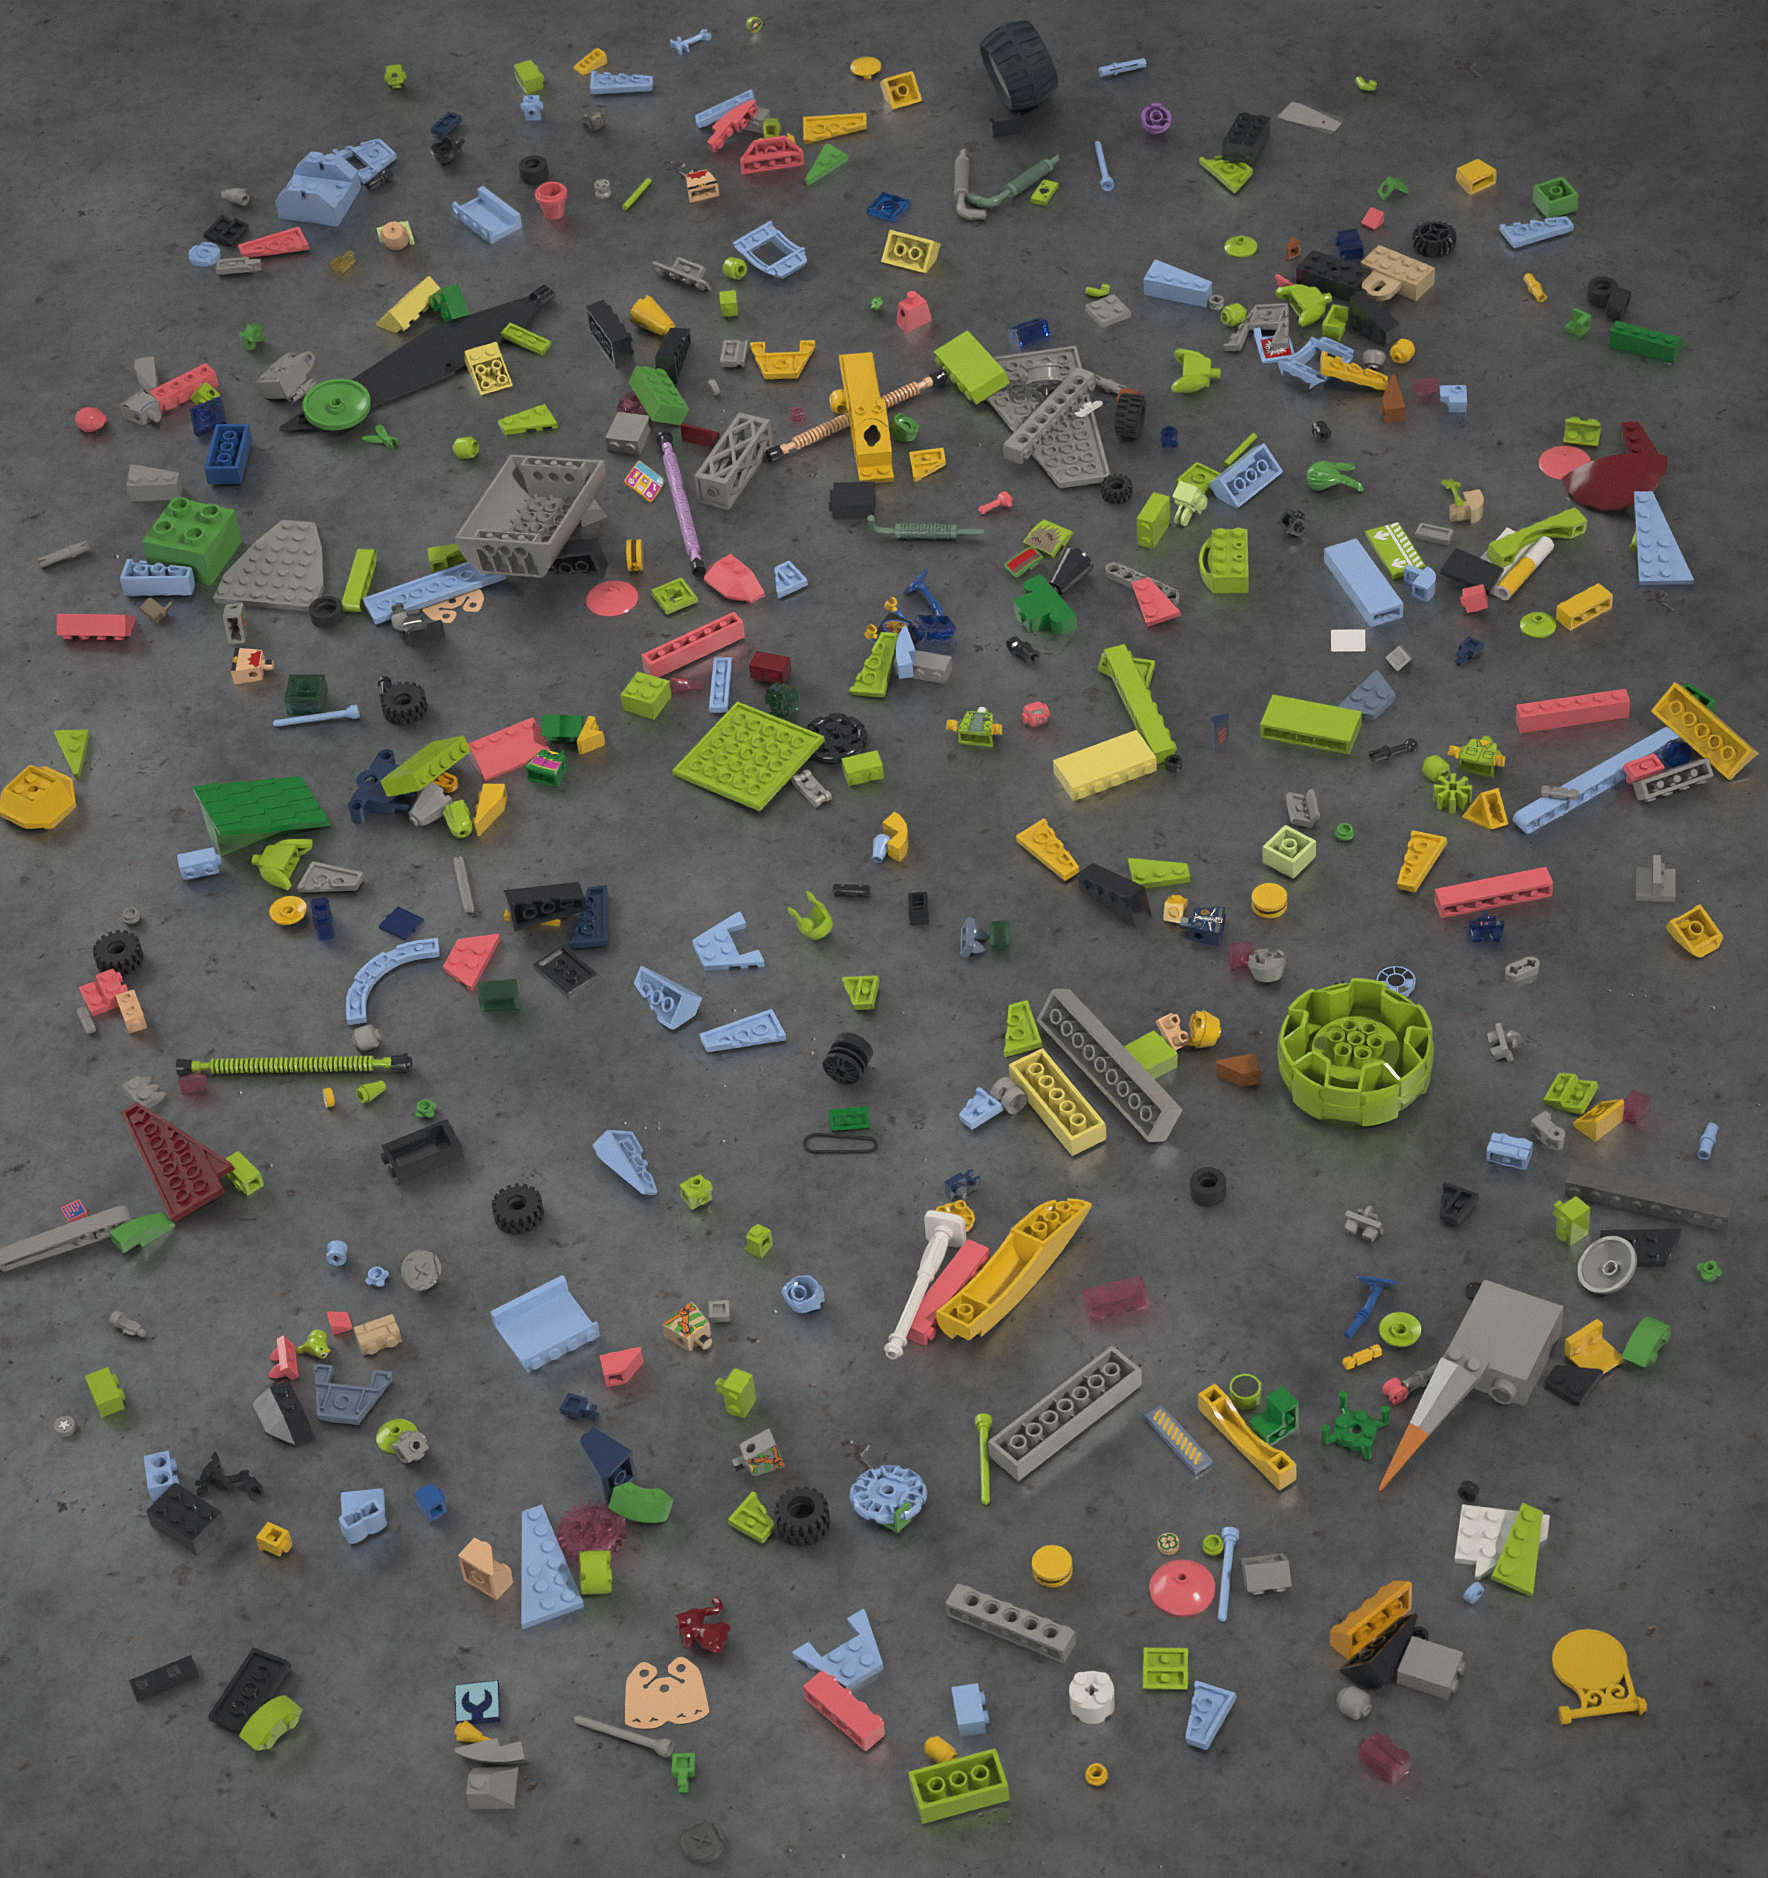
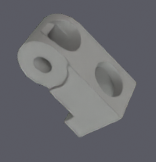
(1547, 1132)

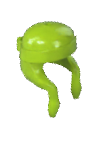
(819, 920)

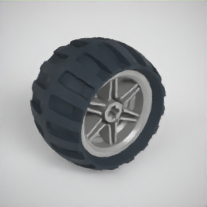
(1019, 65)

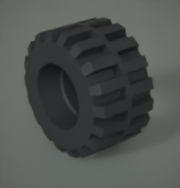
(1130, 415)
(805, 1529)

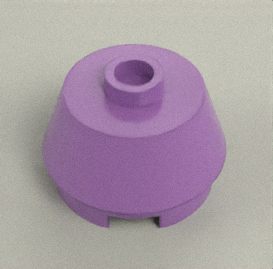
(1155, 119)

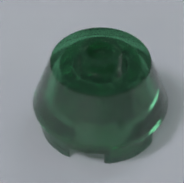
(782, 700)

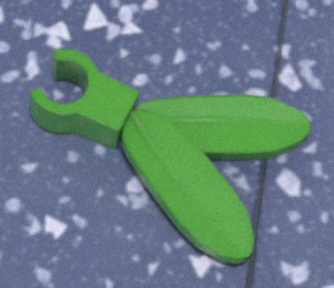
(381, 438)

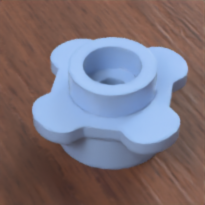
(377, 1276)

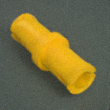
(1534, 287)

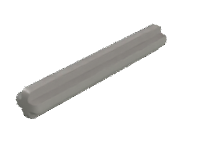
(463, 885)

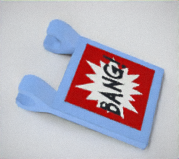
(1265, 349)

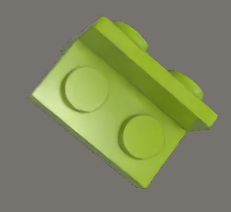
(1582, 432)

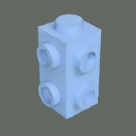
(199, 863)

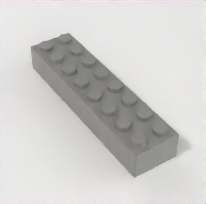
(1065, 1413)

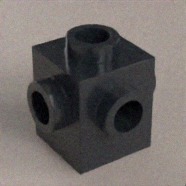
(1293, 522)

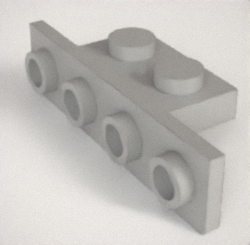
(686, 271)

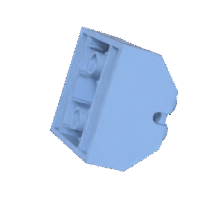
(319, 190)

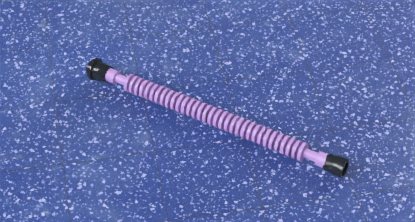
(665, 441)

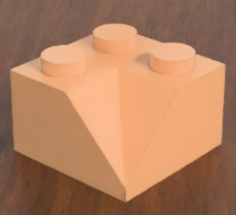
(483, 1571)

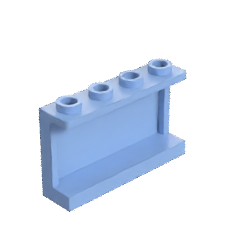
(488, 216)

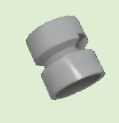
(1009, 1095)

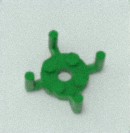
(1354, 1420)

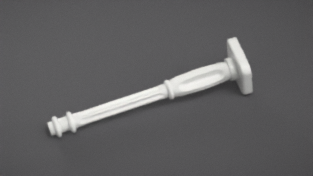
(941, 1231)

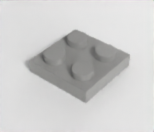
(1107, 311)

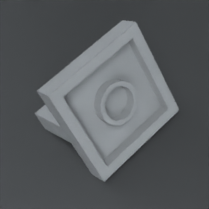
(1655, 882)

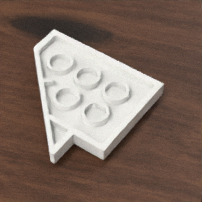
(1483, 1536)

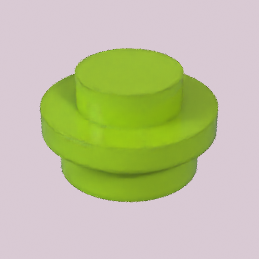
(1212, 1545)

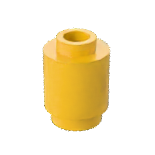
(939, 1750)

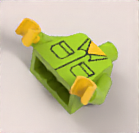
(1478, 757)

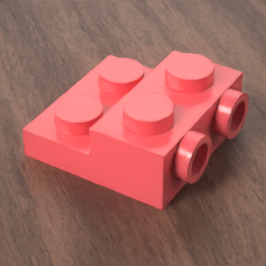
(101, 994)

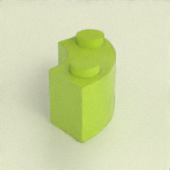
(271, 1722)

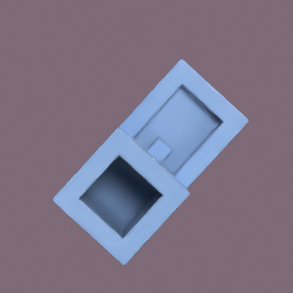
(1422, 582)

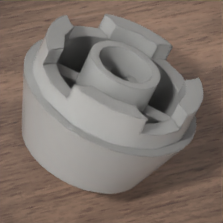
(1267, 965)

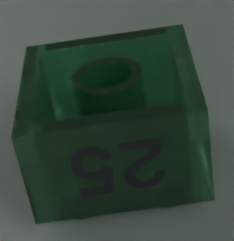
(306, 694)

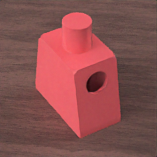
(912, 312)

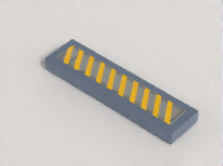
(1178, 1439)

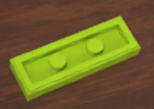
(526, 339)

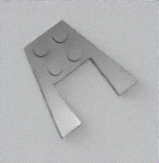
(1263, 317)

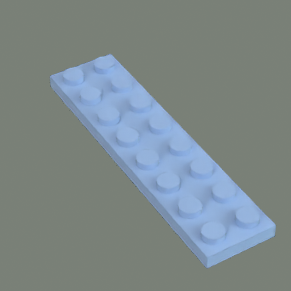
(428, 590)

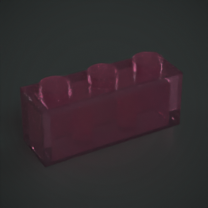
(1115, 1298)

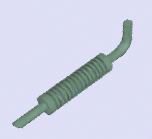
(923, 531)

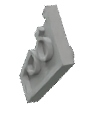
(329, 878)

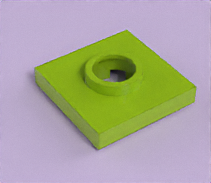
(676, 588)

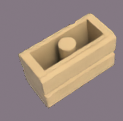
(377, 1335)

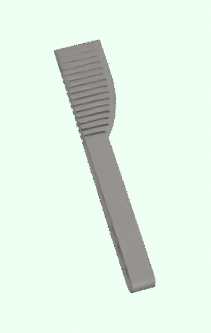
(63, 1238)

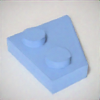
(980, 1109)

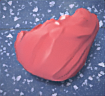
(90, 419)

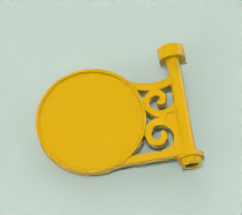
(1592, 1664)

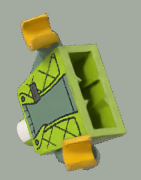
(976, 728)

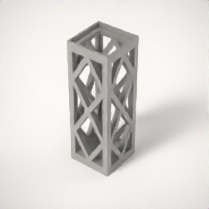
(723, 477)

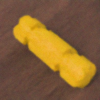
(1362, 1356)

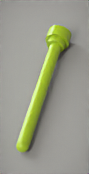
(983, 1423)

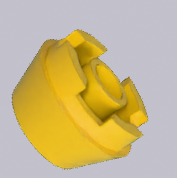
(1204, 1029)

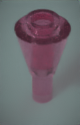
(681, 683)

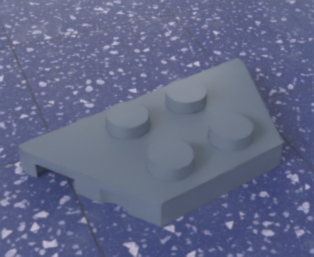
(1370, 697)

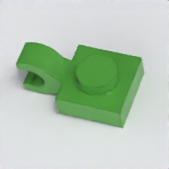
(683, 1767)

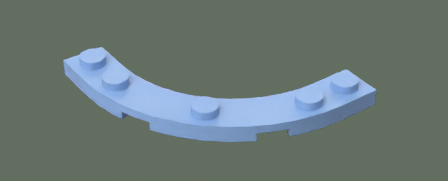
(377, 967)

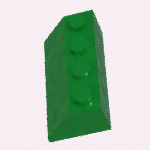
(1645, 342)

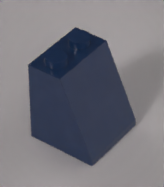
(606, 1462)

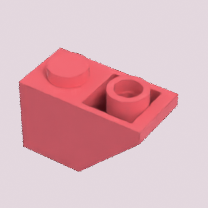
(620, 1365)

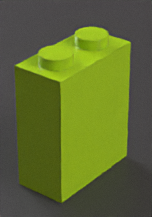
(1153, 520)
(1153, 1054)

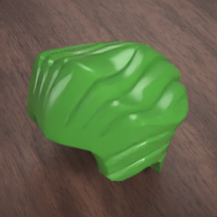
(903, 428)

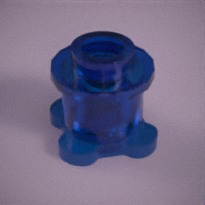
(1169, 437)

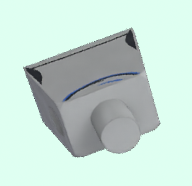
(141, 408)

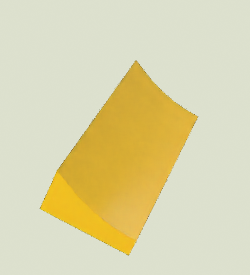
(1704, 731)

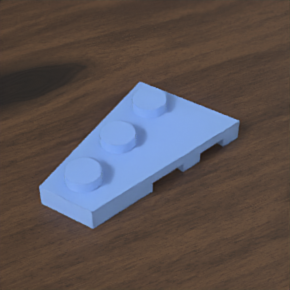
(1208, 1712)

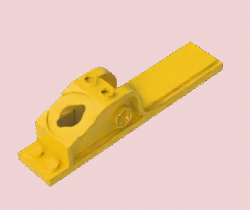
(864, 410)

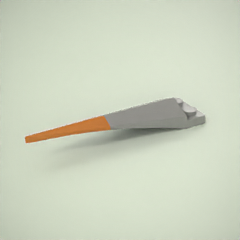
(1451, 1381)

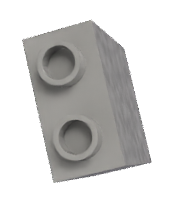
(1514, 1335)

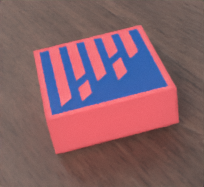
(74, 1211)

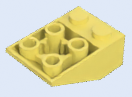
(487, 368)

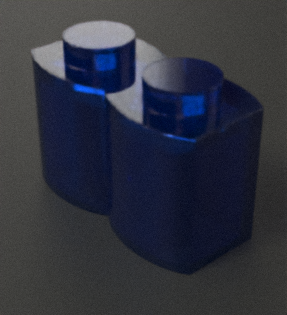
(1349, 244)
(322, 918)

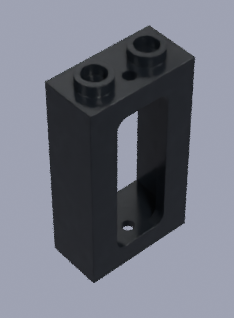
(417, 1142)

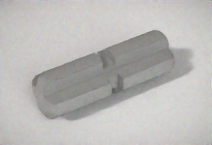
(85, 1019)

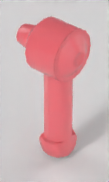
(1003, 499)

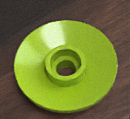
(1240, 246)
(1538, 625)
(1400, 1323)
(388, 1433)

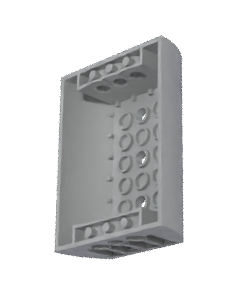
(529, 514)

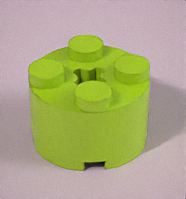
(595, 1572)

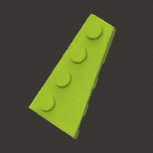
(877, 669)
(1519, 1556)

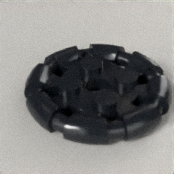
(850, 737)

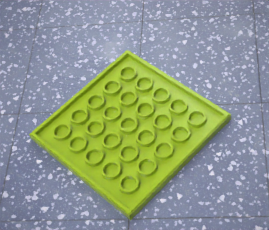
(748, 756)

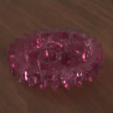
(590, 1526)

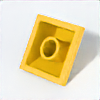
(901, 90)

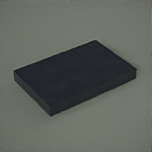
(1471, 570)
(566, 971)

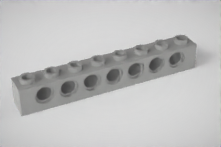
(1049, 415)

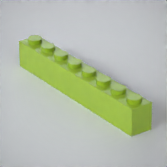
(1138, 702)

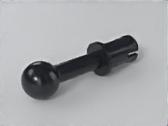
(1385, 752)

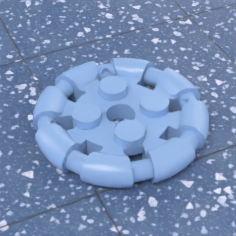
(873, 1491)

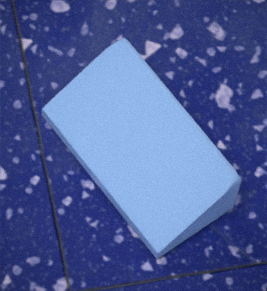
(354, 1499)

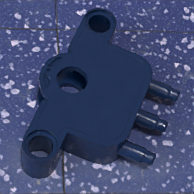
(371, 794)

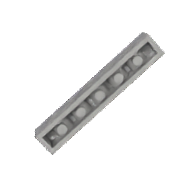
(1057, 1648)

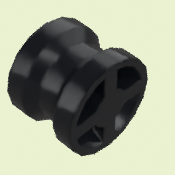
(1321, 431)

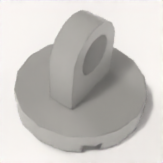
(421, 1269)

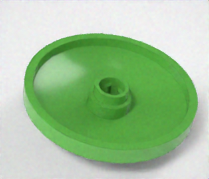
(336, 404)

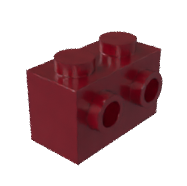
(770, 667)

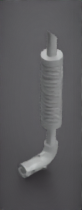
(961, 189)

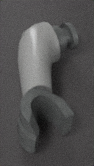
(406, 620)

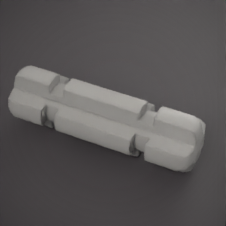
(1559, 792)

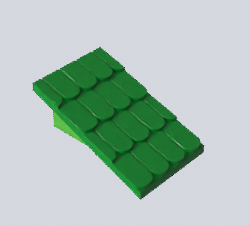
(255, 810)

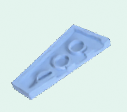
(622, 83)
(1524, 234)
(745, 1032)

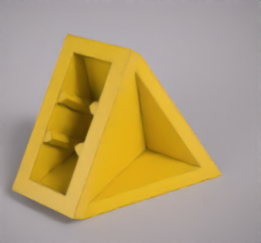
(1487, 810)

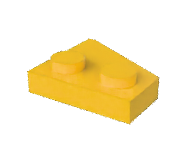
(926, 462)

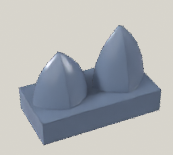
(969, 935)

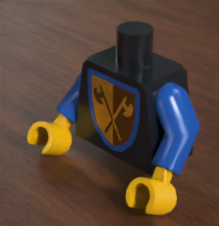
(892, 623)

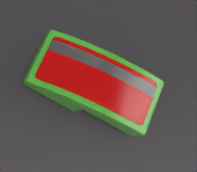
(1022, 561)

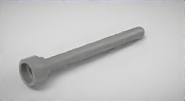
(663, 1746)

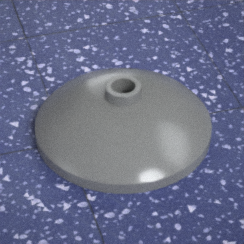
(1601, 1259)

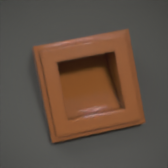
(1292, 249)

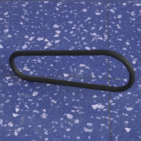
(839, 1151)

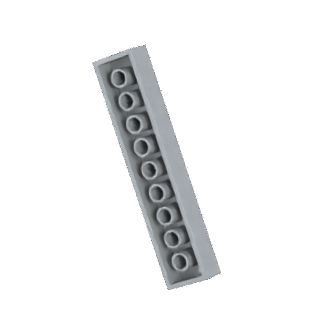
(1109, 1065)

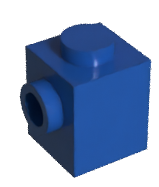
(430, 1502)

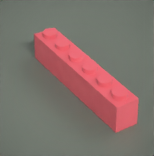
(693, 645)
(1572, 711)
(1493, 892)
(953, 1279)

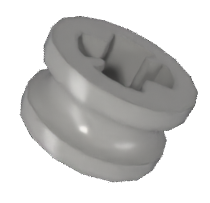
(1216, 302)

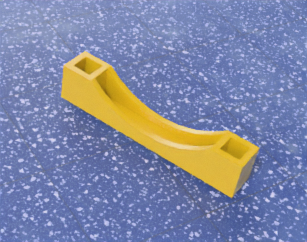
(1269, 1461)

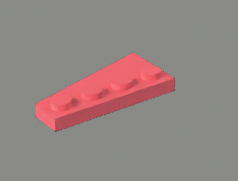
(278, 243)

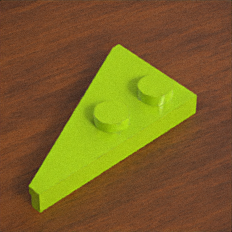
(73, 745)

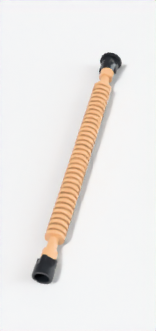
(839, 423)

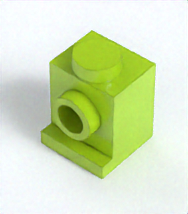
(771, 128)
(755, 1238)

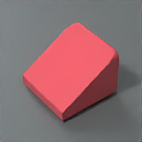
(1373, 219)
(339, 1322)

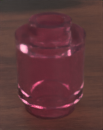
(1426, 386)
(193, 1083)

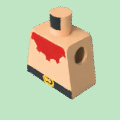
(701, 185)
(249, 665)

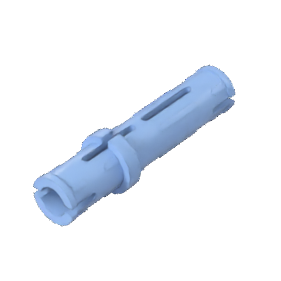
(1104, 71)

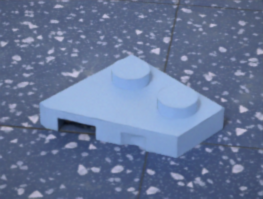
(788, 579)

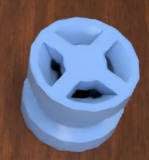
(336, 1253)

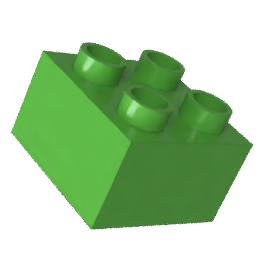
(193, 537)

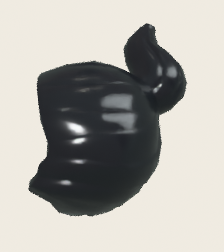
(446, 150)

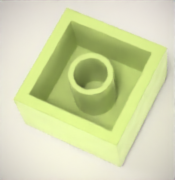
(1289, 851)

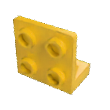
(1590, 1349)

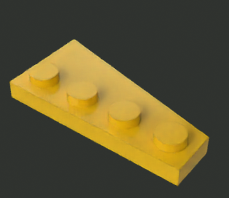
(830, 126)
(1420, 857)

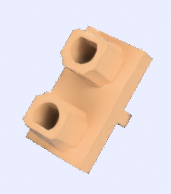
(1171, 1031)

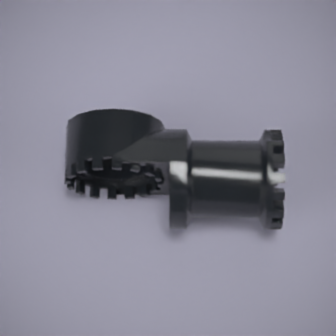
(1023, 649)

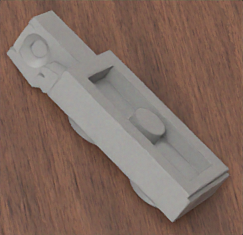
(238, 265)

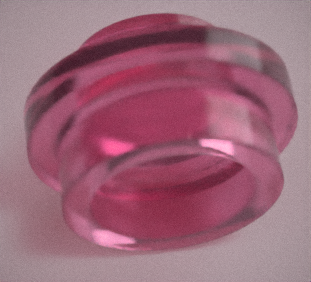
(797, 414)

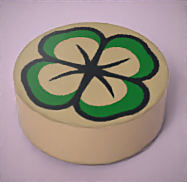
(1168, 1544)

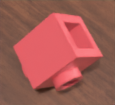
(1474, 598)

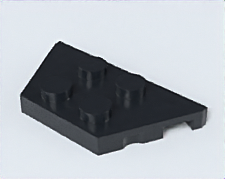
(1650, 1245)

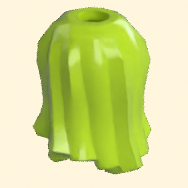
(458, 819)

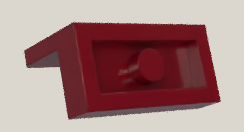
(699, 435)

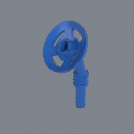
(919, 585)
(1363, 1315)

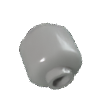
(366, 1038)
(1354, 1702)

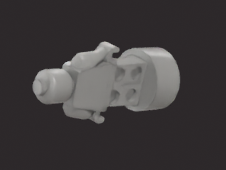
(130, 1327)

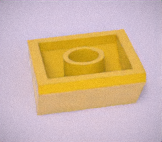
(1600, 1119)

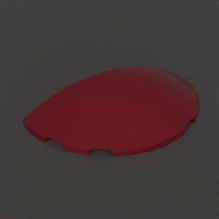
(1612, 480)

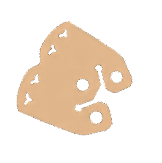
(434, 613)
(665, 1706)

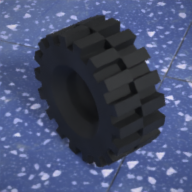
(401, 694)
(122, 962)
(517, 1219)

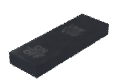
(163, 1677)

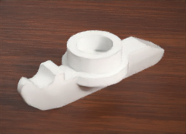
(1087, 408)

